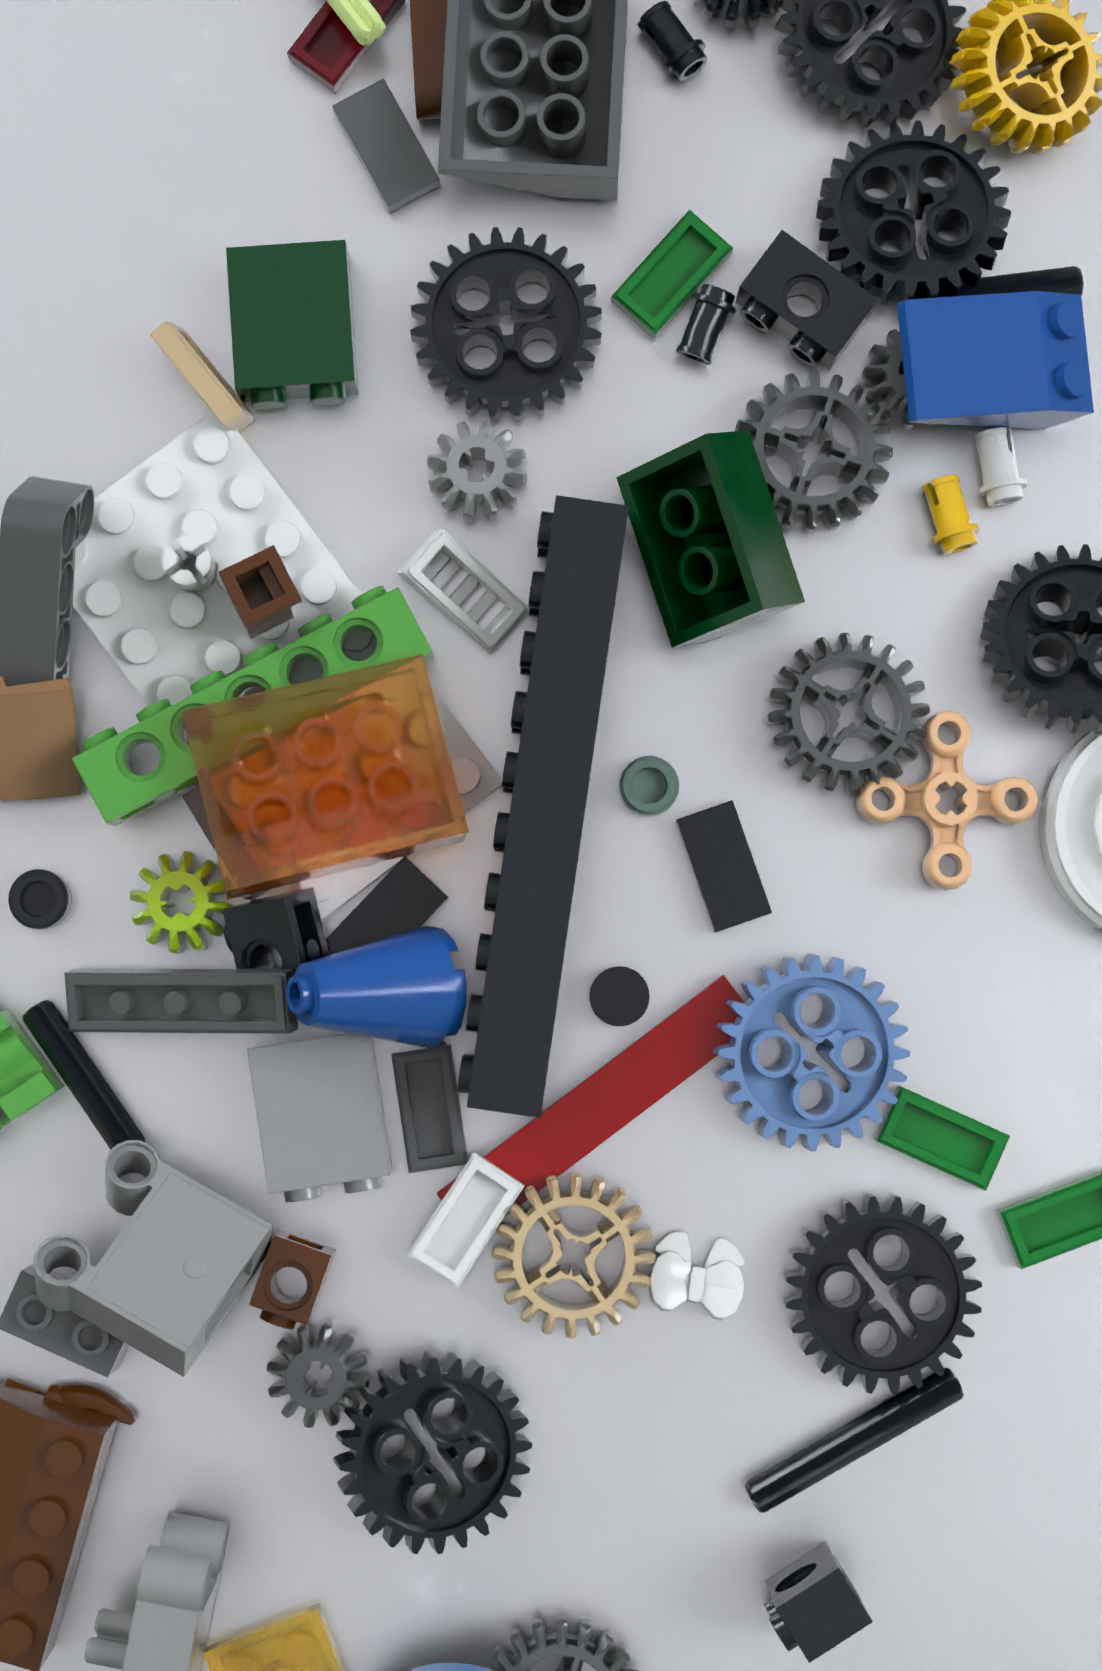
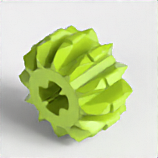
(181, 881)

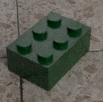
(710, 538)

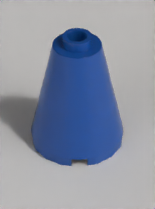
(385, 989)

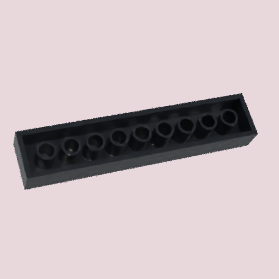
(547, 805)

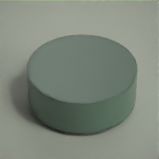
(648, 786)

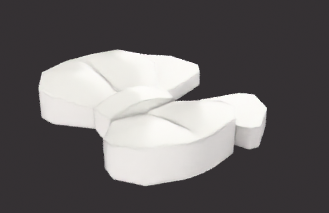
(716, 1286)

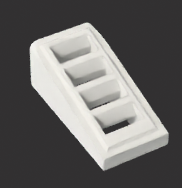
(442, 541)

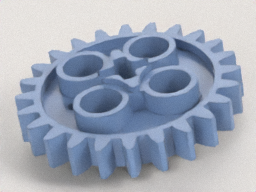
(775, 1089)

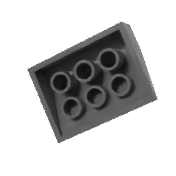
(534, 95)

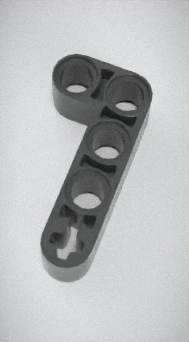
(37, 566)

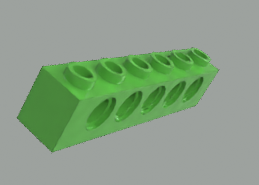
(107, 754)

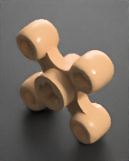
(972, 800)

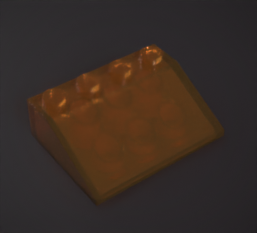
(325, 776)

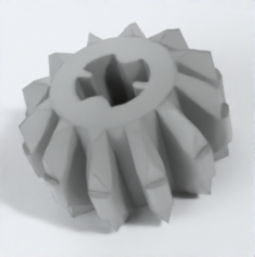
(456, 478)

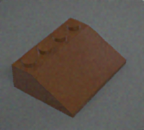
(47, 1494)

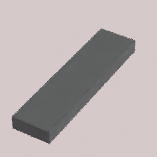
(179, 1001)

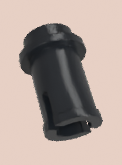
(673, 41)
(706, 323)

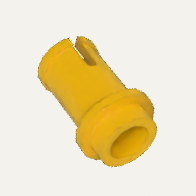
(950, 515)

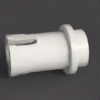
(999, 467)

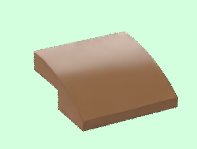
(37, 741)

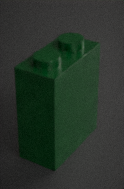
(292, 323)

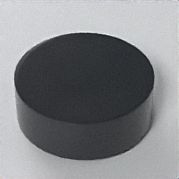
(40, 899)
(619, 996)

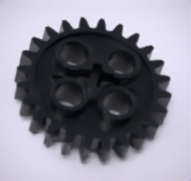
(908, 69)
(966, 206)
(499, 272)
(1076, 687)
(924, 1261)
(387, 1485)

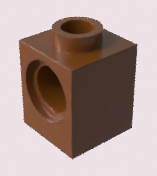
(295, 1252)

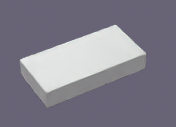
(465, 1219)

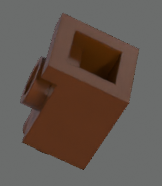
(261, 591)

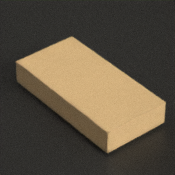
(202, 376)

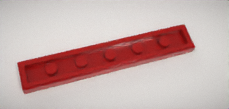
(616, 1091)

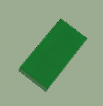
(671, 274)
(942, 1138)
(1054, 1221)

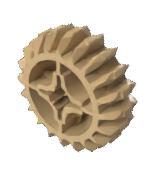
(602, 1298)

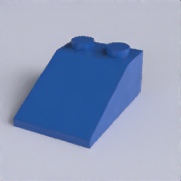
(995, 359)

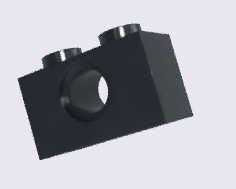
(791, 270)
(280, 922)
(814, 1604)

